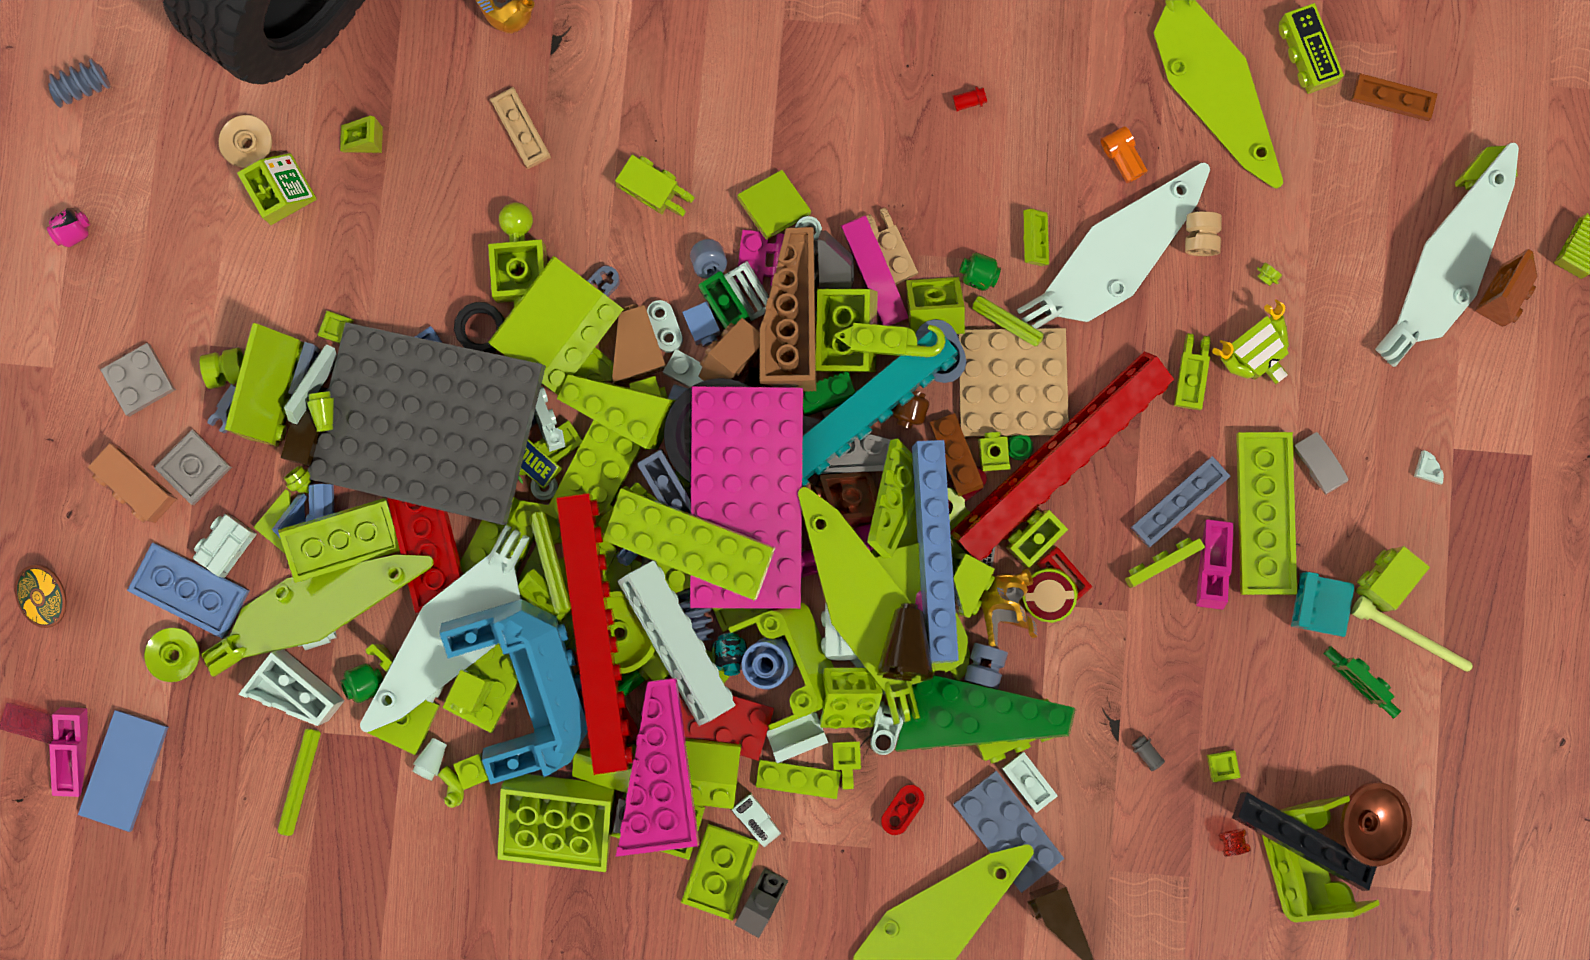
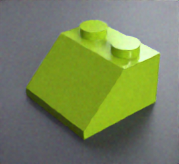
(936, 300)

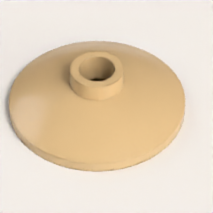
(237, 132)

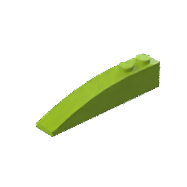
(711, 768)

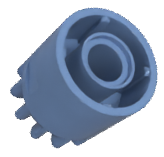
(761, 670)

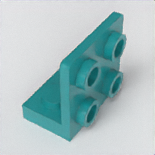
(1322, 604)

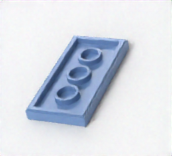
(188, 590)
(123, 770)

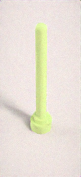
(1365, 609)

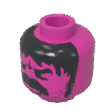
(68, 227)

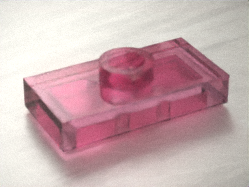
(27, 722)

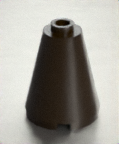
(906, 647)

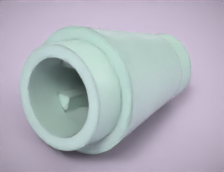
(430, 759)

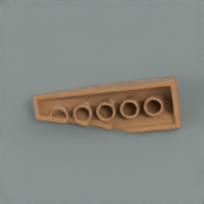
(789, 317)

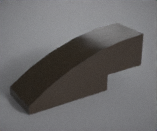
(302, 439)

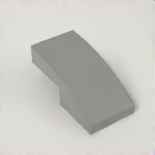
(1321, 462)

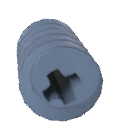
(78, 83)
(696, 616)

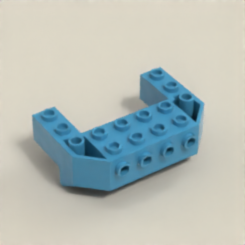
(545, 680)

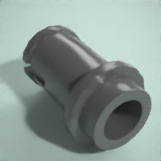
(1147, 752)

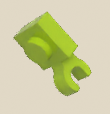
(846, 758)

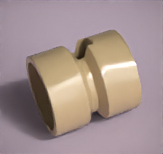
(1203, 233)

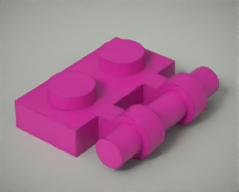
(754, 250)

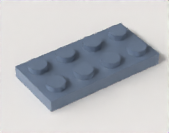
(1004, 824)

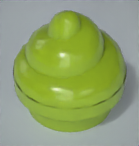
(298, 480)

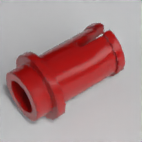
(970, 99)

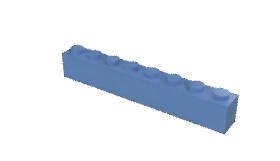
(935, 549)

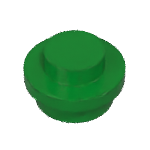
(1020, 447)

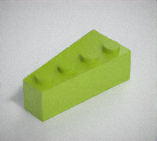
(622, 409)

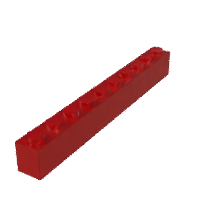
(1062, 456)
(593, 634)

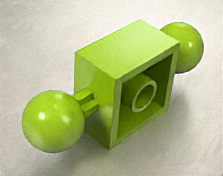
(507, 257)

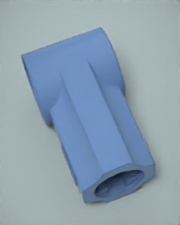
(320, 501)

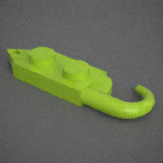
(889, 340)

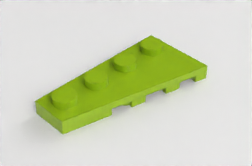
(894, 500)

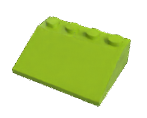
(556, 323)
(264, 386)
(555, 822)

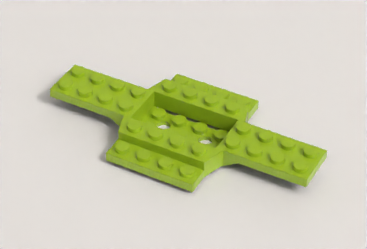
(595, 469)

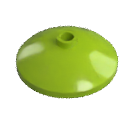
(635, 646)

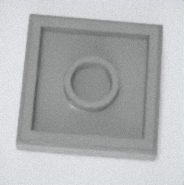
(192, 467)

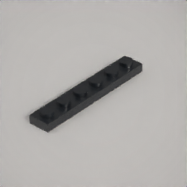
(1302, 840)

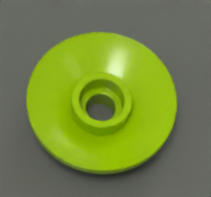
(159, 652)

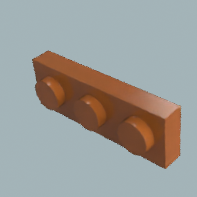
(1394, 97)
(957, 455)

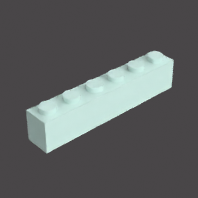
(677, 642)

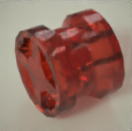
(1234, 842)

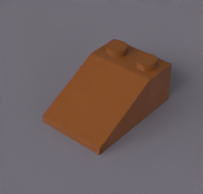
(1509, 289)

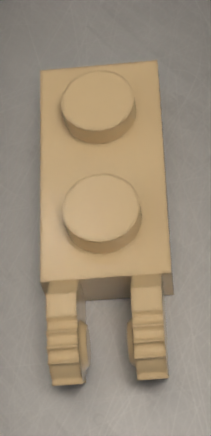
(893, 248)

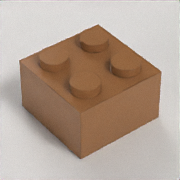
(732, 354)

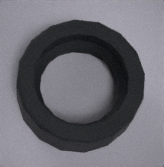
(462, 318)

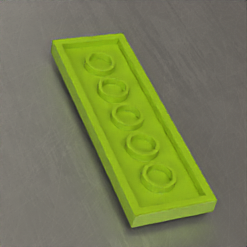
(1266, 513)
(689, 543)

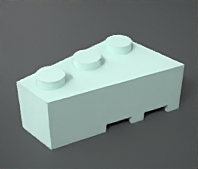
(292, 688)

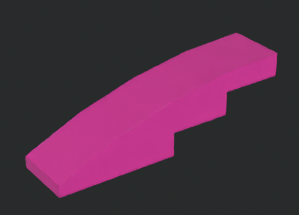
(874, 270)

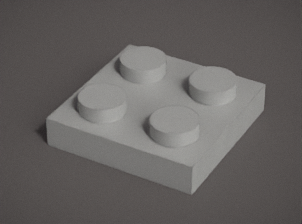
(138, 379)

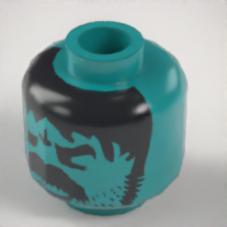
(728, 653)

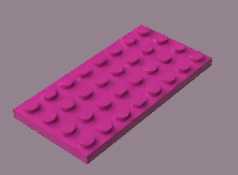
(749, 481)

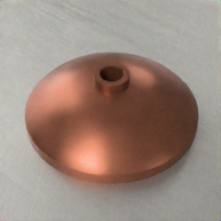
(1385, 827)

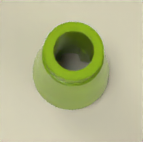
(321, 410)

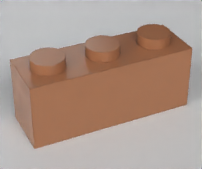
(131, 484)

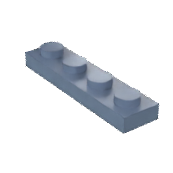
(1180, 501)

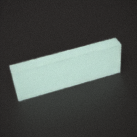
(310, 384)

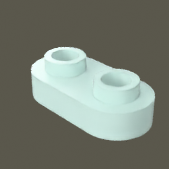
(664, 326)

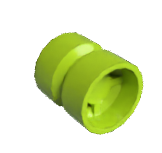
(219, 369)

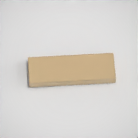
(520, 128)

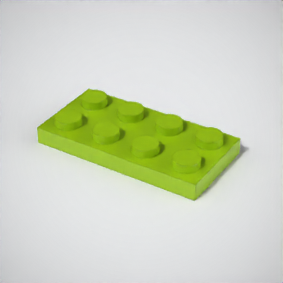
(339, 540)

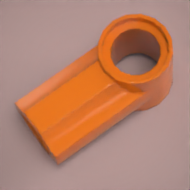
(1121, 148)

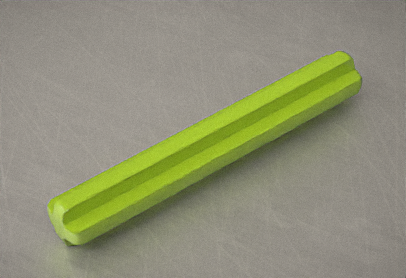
(550, 563)
(299, 782)

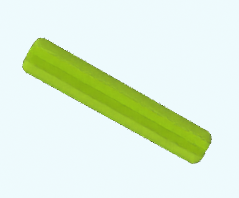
(1008, 321)

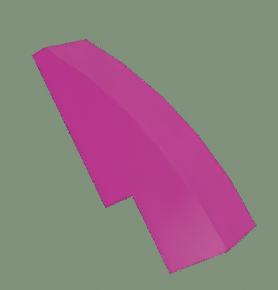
(1215, 565)
(68, 751)

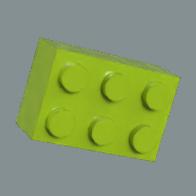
(836, 312)

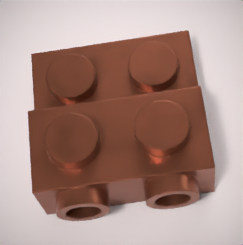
(850, 494)

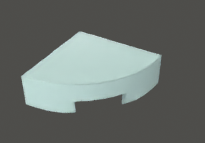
(1429, 468)

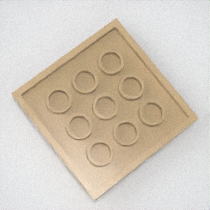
(1013, 384)

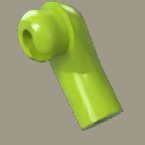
(455, 792)

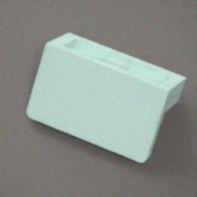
(796, 737)

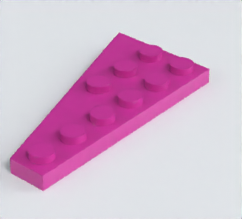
(659, 792)

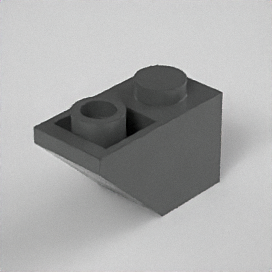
(835, 263)
(761, 903)

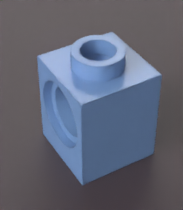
(702, 324)

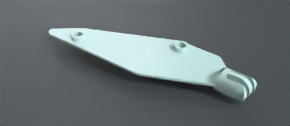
(1119, 252)
(1453, 260)
(422, 659)

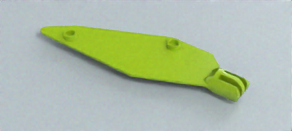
(1216, 85)
(857, 594)
(311, 608)
(946, 915)

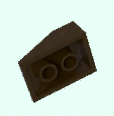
(1056, 911)

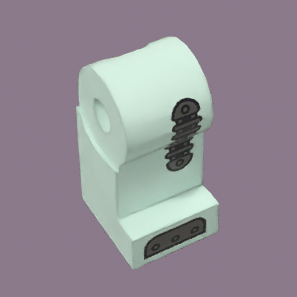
(756, 820)

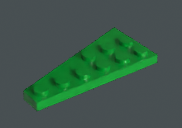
(971, 714)

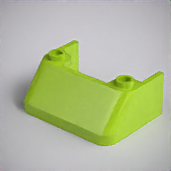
(805, 645)
(1305, 887)

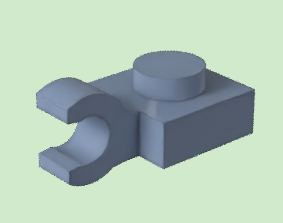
(223, 409)

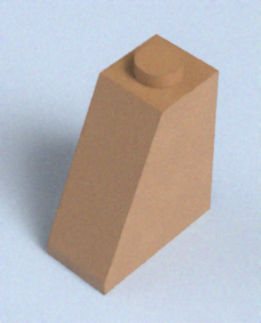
(636, 347)

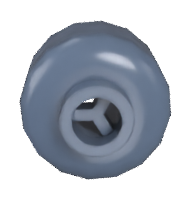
(708, 258)

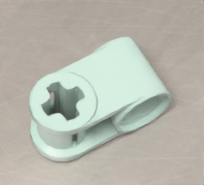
(884, 726)

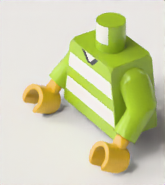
(1259, 348)

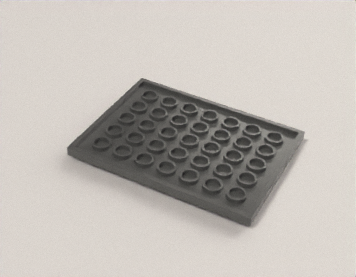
(427, 423)

